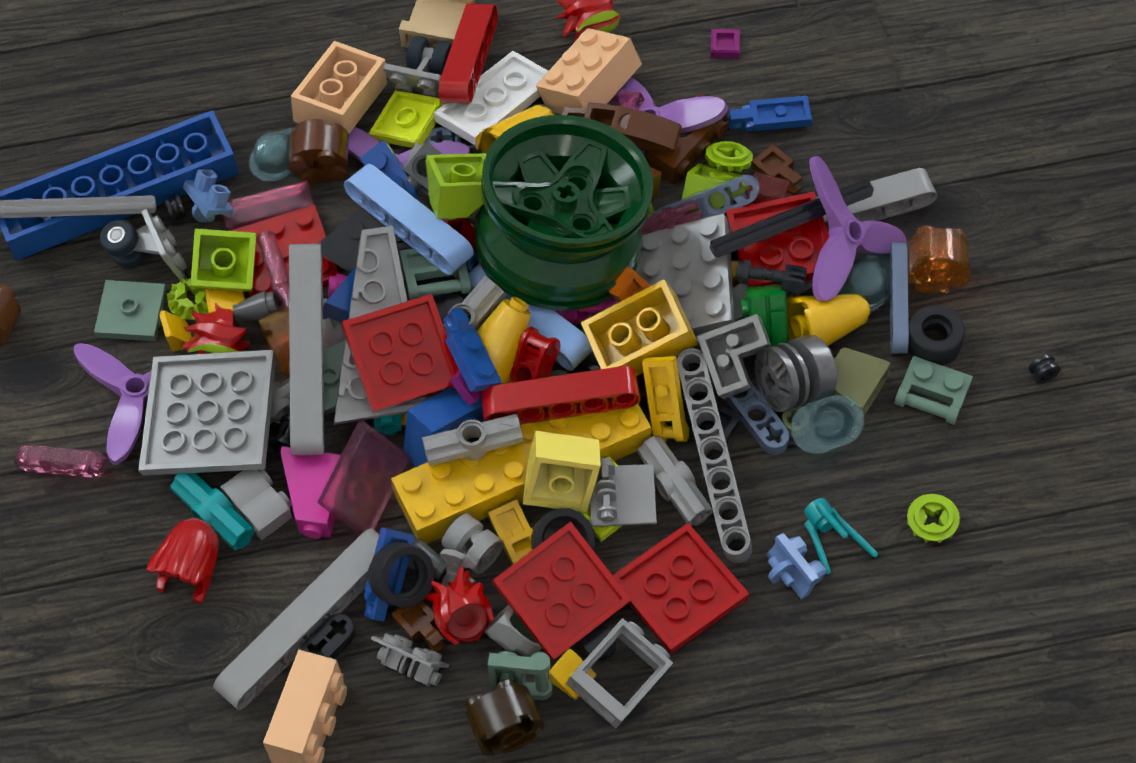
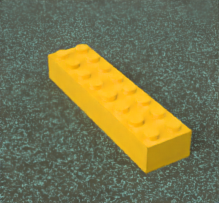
(443, 492)

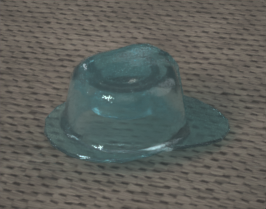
(271, 156)
(870, 280)
(827, 424)

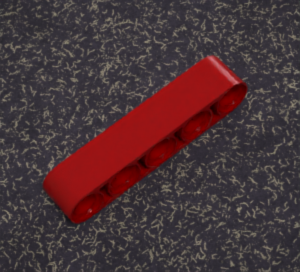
(468, 53)
(563, 395)

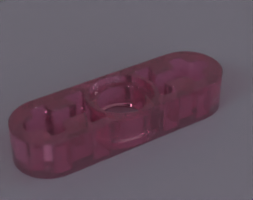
(60, 461)

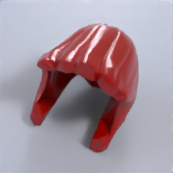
(189, 554)

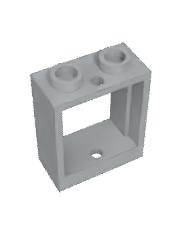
(596, 695)

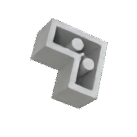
(725, 352)

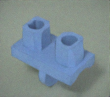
(208, 197)
(791, 567)

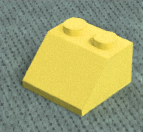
(561, 471)

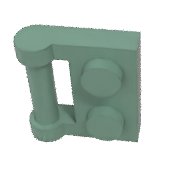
(418, 268)
(937, 383)
(511, 666)

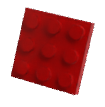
(294, 227)
(794, 246)
(400, 352)
(680, 588)
(561, 591)

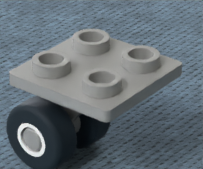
(419, 62)
(131, 246)

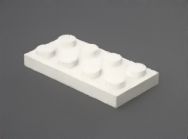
(499, 95)

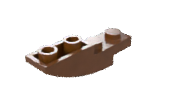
(642, 128)

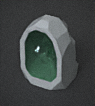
(511, 633)

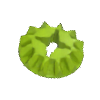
(729, 156)
(181, 305)
(933, 505)

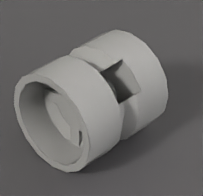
(468, 537)

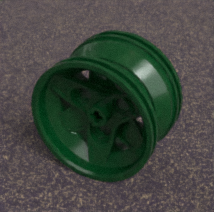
(550, 208)

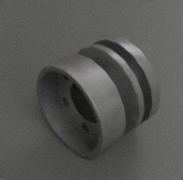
(795, 373)

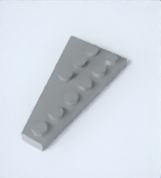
(375, 287)

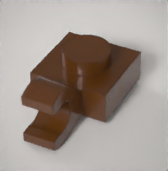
(779, 165)
(418, 622)

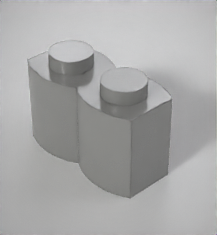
(257, 501)

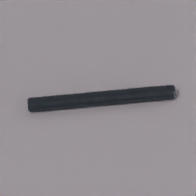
(785, 220)

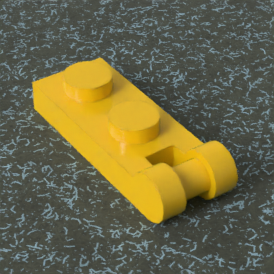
(665, 398)

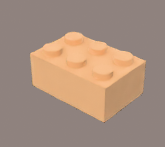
(589, 71)
(339, 87)
(305, 710)

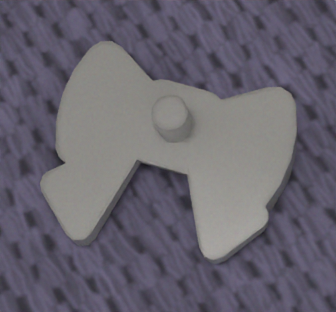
(453, 561)

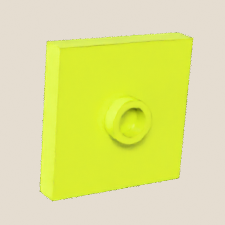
(406, 119)

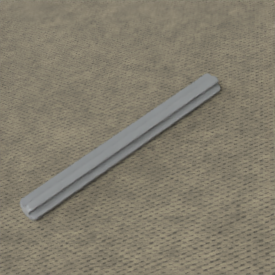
(77, 206)

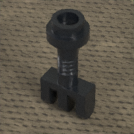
(791, 279)

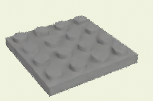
(692, 271)
(208, 413)

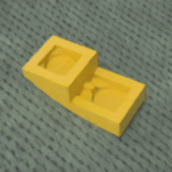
(513, 529)

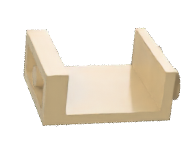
(434, 21)

